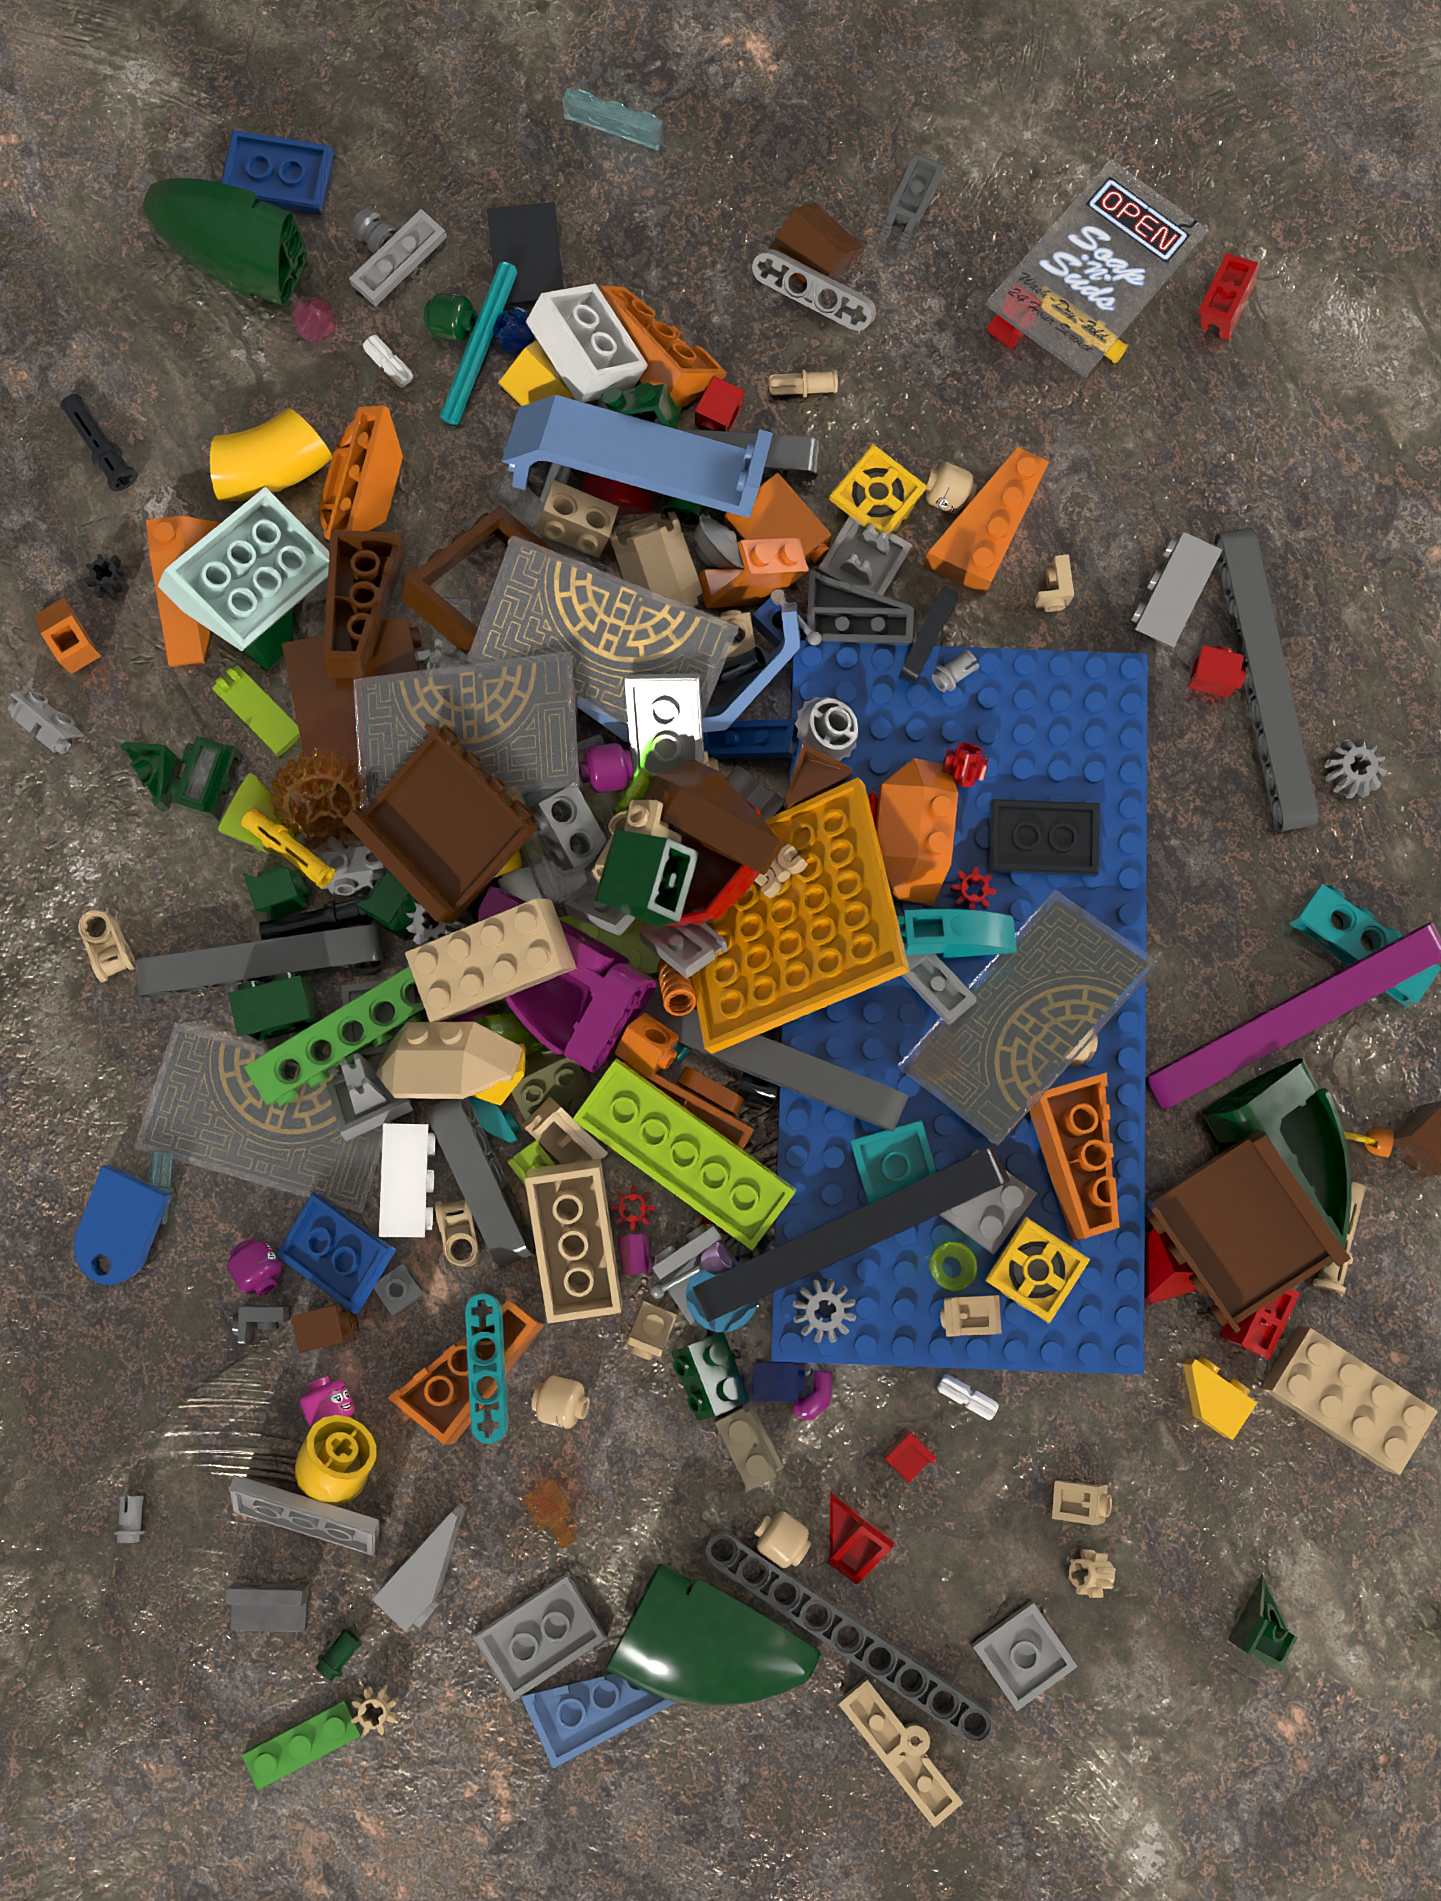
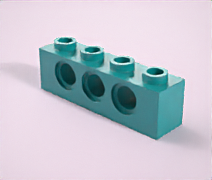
(1314, 921)

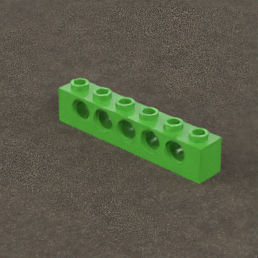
(268, 1070)

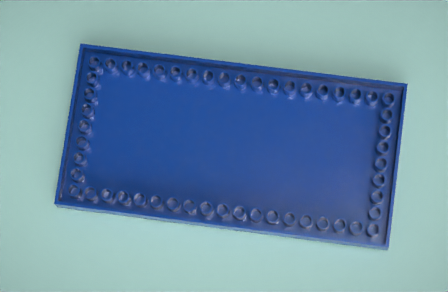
(1052, 732)

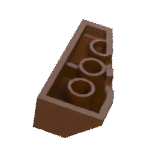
(713, 814)

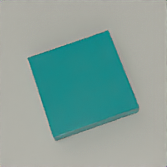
(892, 1159)

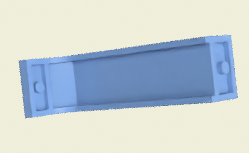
(636, 453)

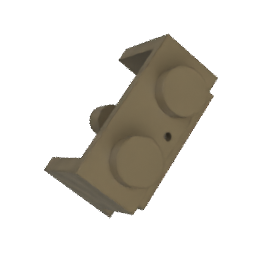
(749, 1445)

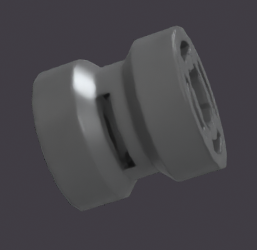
(370, 228)

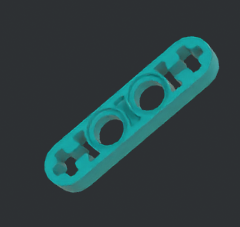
(482, 1368)

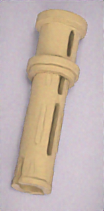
(1333, 1277)

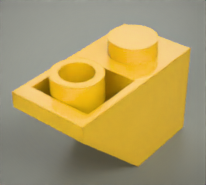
(1214, 1400)

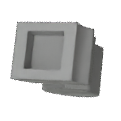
(765, 800)

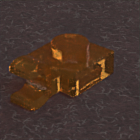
(547, 1507)

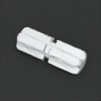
(391, 363)
(973, 1399)

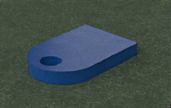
(119, 1224)

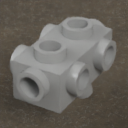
(354, 868)

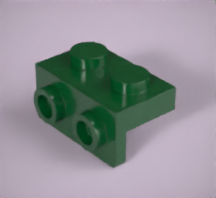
(710, 1376)

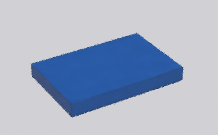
(279, 170)
(335, 1252)

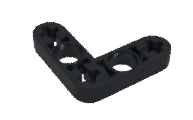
(923, 646)

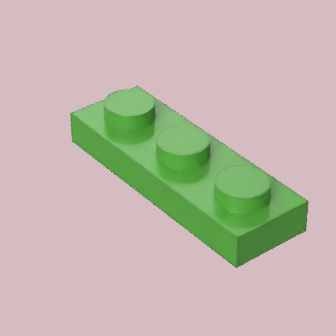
(301, 1744)

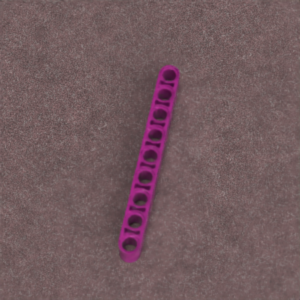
(1296, 1016)

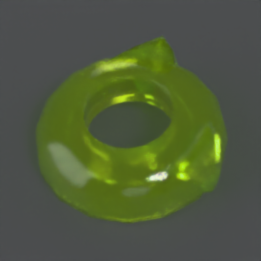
(967, 1261)

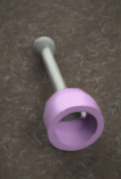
(713, 1260)

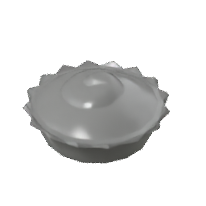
(717, 544)
(828, 727)

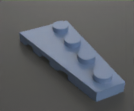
(587, 1714)

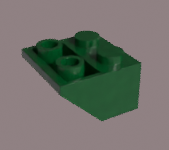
(646, 877)

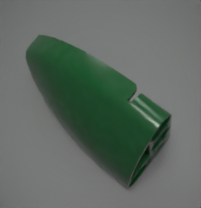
(227, 238)
(1302, 1129)
(706, 1647)

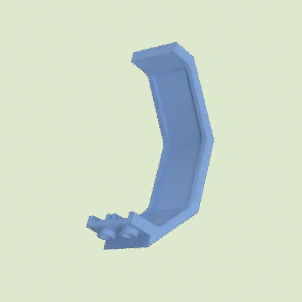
(723, 715)

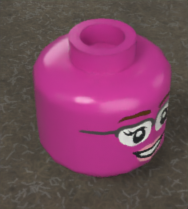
(326, 1400)

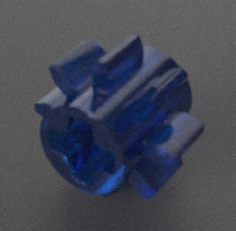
(513, 330)

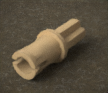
(803, 383)

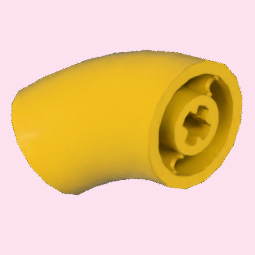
(265, 456)
(335, 1460)

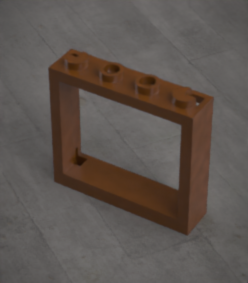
(429, 603)

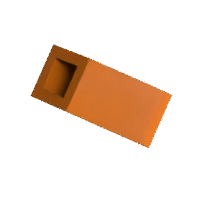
(66, 636)

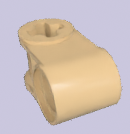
(110, 950)
(456, 1229)

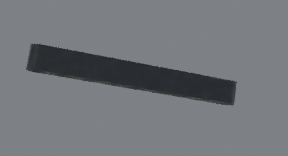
(851, 1234)

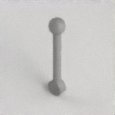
(814, 638)

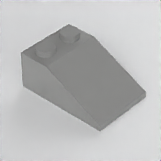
(413, 1588)

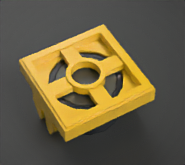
(877, 493)
(1037, 1270)

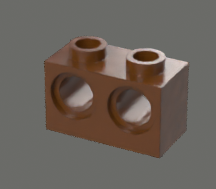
(324, 1327)

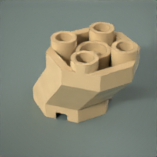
(657, 557)

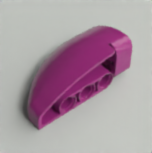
(586, 1007)

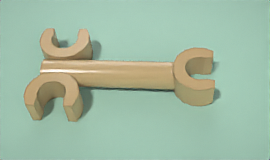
(780, 870)

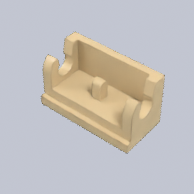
(562, 1135)

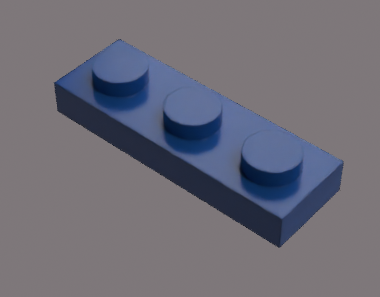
(753, 740)

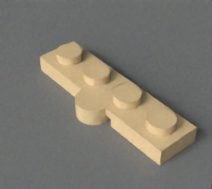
(901, 1750)

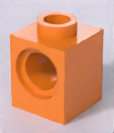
(648, 1045)

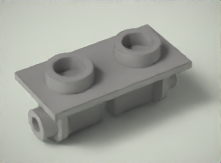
(32, 710)

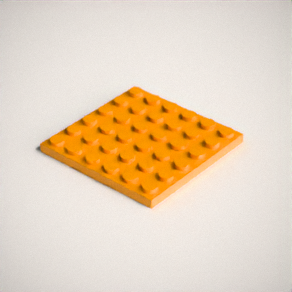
(816, 938)

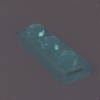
(613, 118)

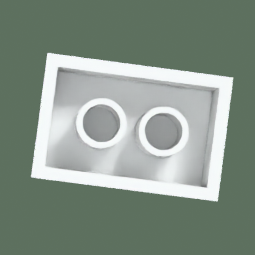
(586, 342)
(406, 1180)

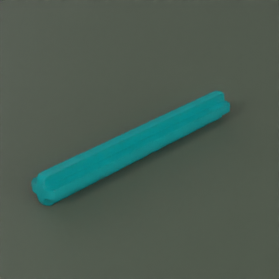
(478, 343)

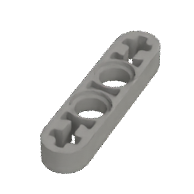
(815, 284)

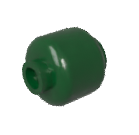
(450, 317)

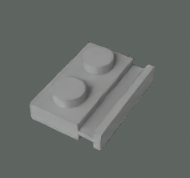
(684, 947)

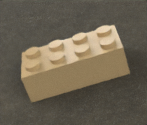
(490, 960)
(573, 1241)
(1349, 1399)

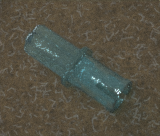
(160, 1174)

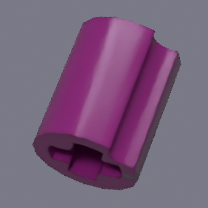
(635, 1254)

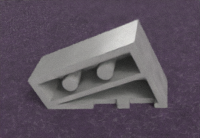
(1175, 588)

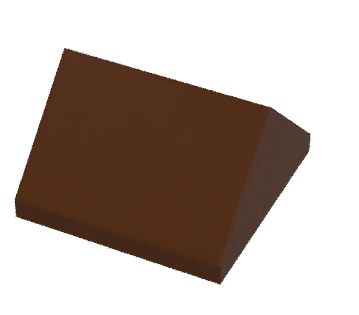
(816, 241)
(1420, 1139)

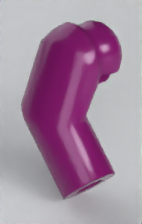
(816, 1401)

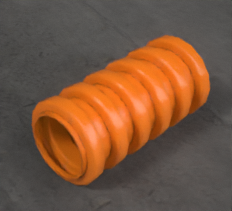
(676, 990)

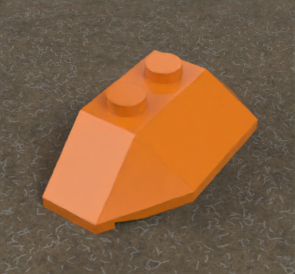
(361, 473)
(917, 829)

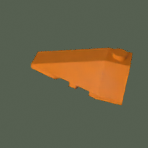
(669, 359)
(168, 540)

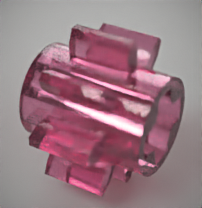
(314, 319)

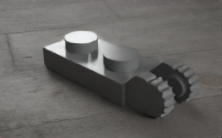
(912, 197)

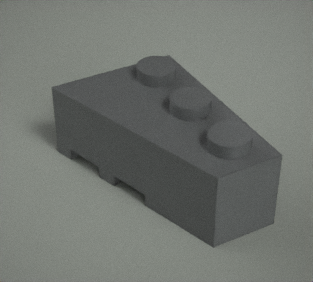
(856, 615)

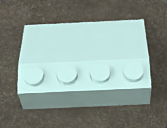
(247, 571)

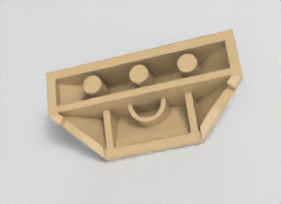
(446, 1060)

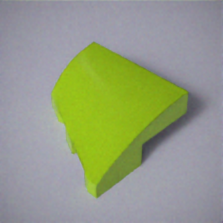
(250, 795)

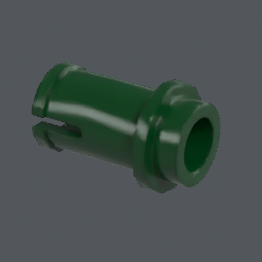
(338, 1654)

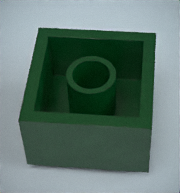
(274, 1007)

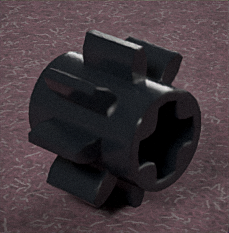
(110, 568)
(757, 1091)

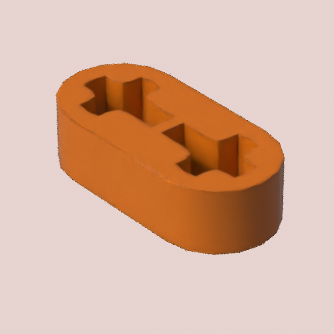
(710, 1090)

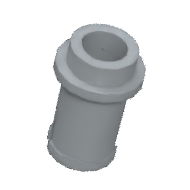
(954, 671)
(129, 1519)

